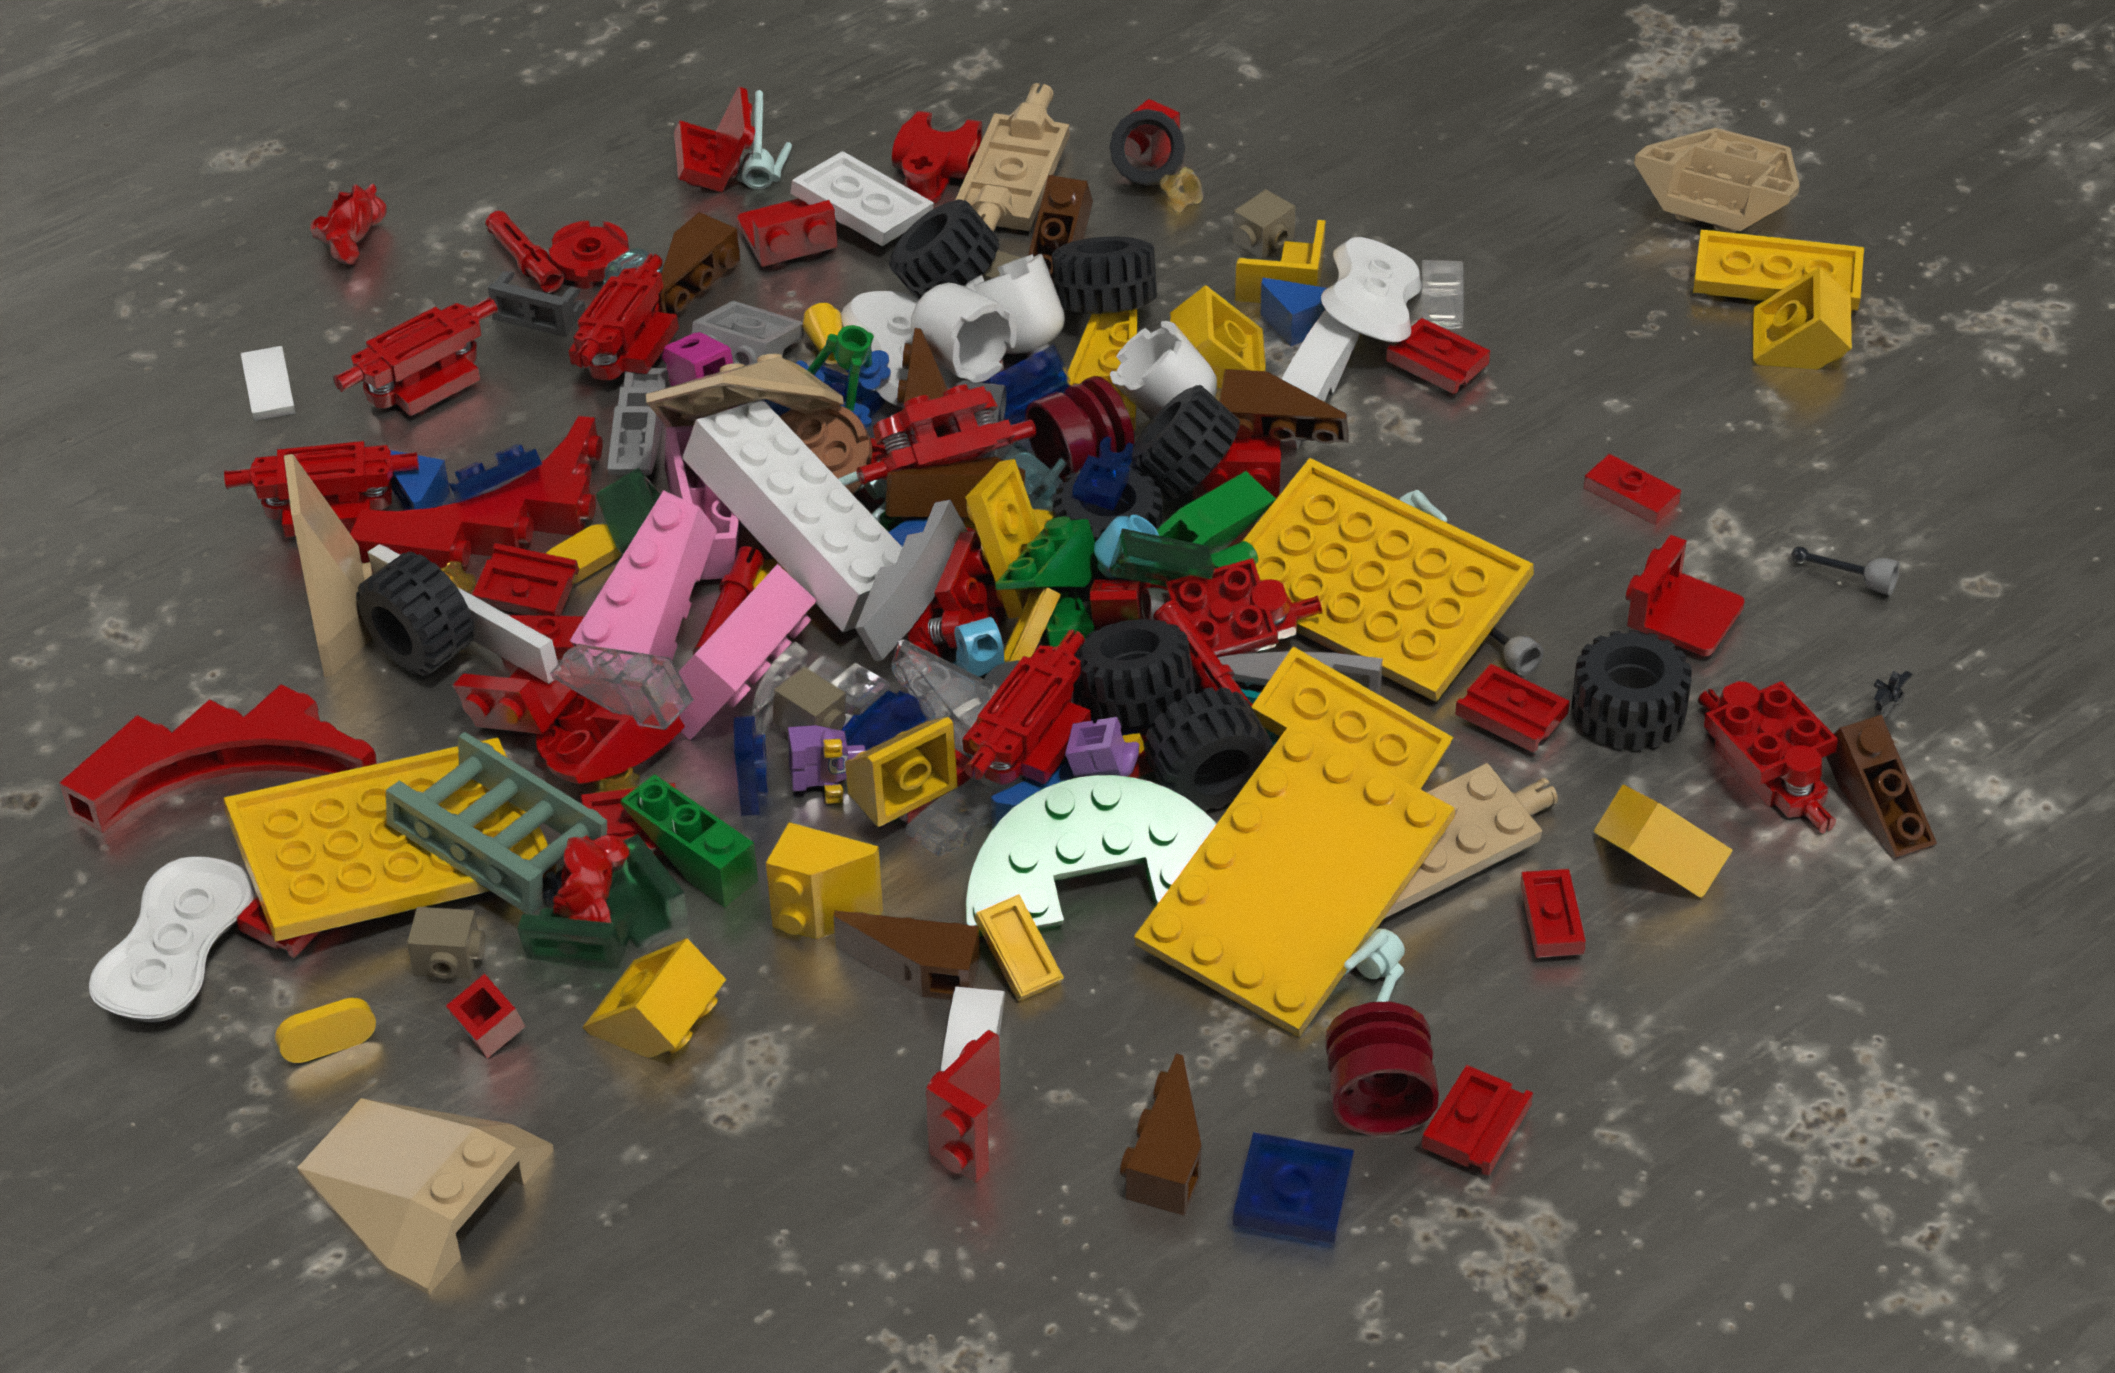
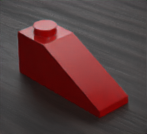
(1114, 601)

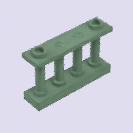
(487, 857)

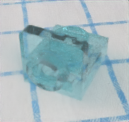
(1038, 477)

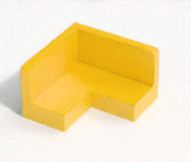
(1299, 264)
(1663, 840)

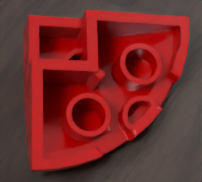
(596, 743)

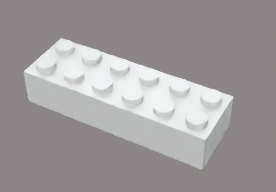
(792, 506)

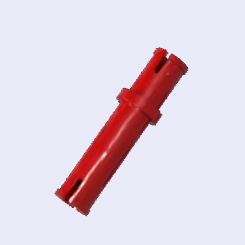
(530, 258)
(733, 590)
(1203, 659)

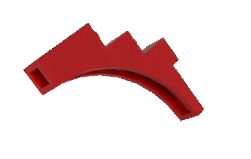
(544, 499)
(213, 742)

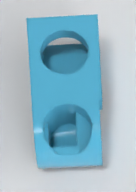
(979, 646)

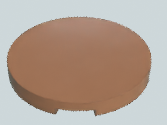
(834, 438)

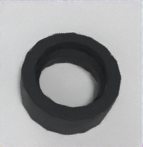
(1131, 122)

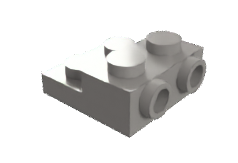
(749, 331)

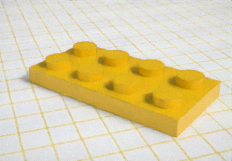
(1764, 265)
(1350, 717)

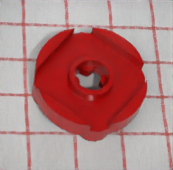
(587, 267)

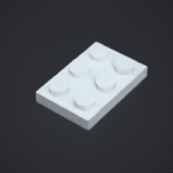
(862, 197)

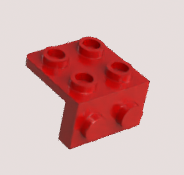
(712, 156)
(789, 230)
(1254, 455)
(1678, 605)
(514, 702)
(959, 1107)

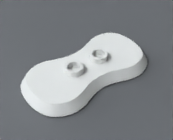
(1372, 289)
(889, 320)
(165, 954)

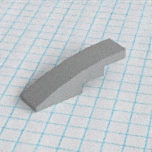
(635, 425)
(907, 588)
(1256, 669)

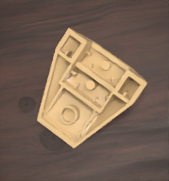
(1719, 177)
(740, 384)
(330, 571)
(413, 1179)

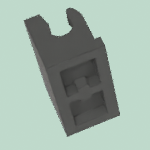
(535, 308)

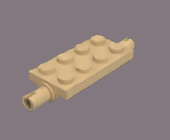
(1014, 163)
(1485, 830)

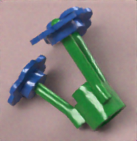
(855, 356)

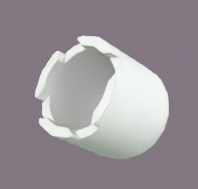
(1031, 297)
(965, 330)
(1160, 367)

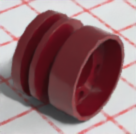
(1076, 422)
(1381, 1068)

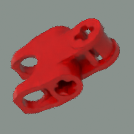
(933, 156)

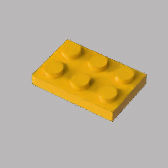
(1004, 525)

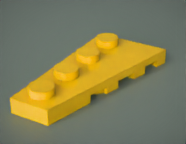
(1099, 347)

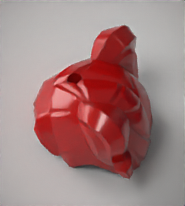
(349, 222)
(589, 877)

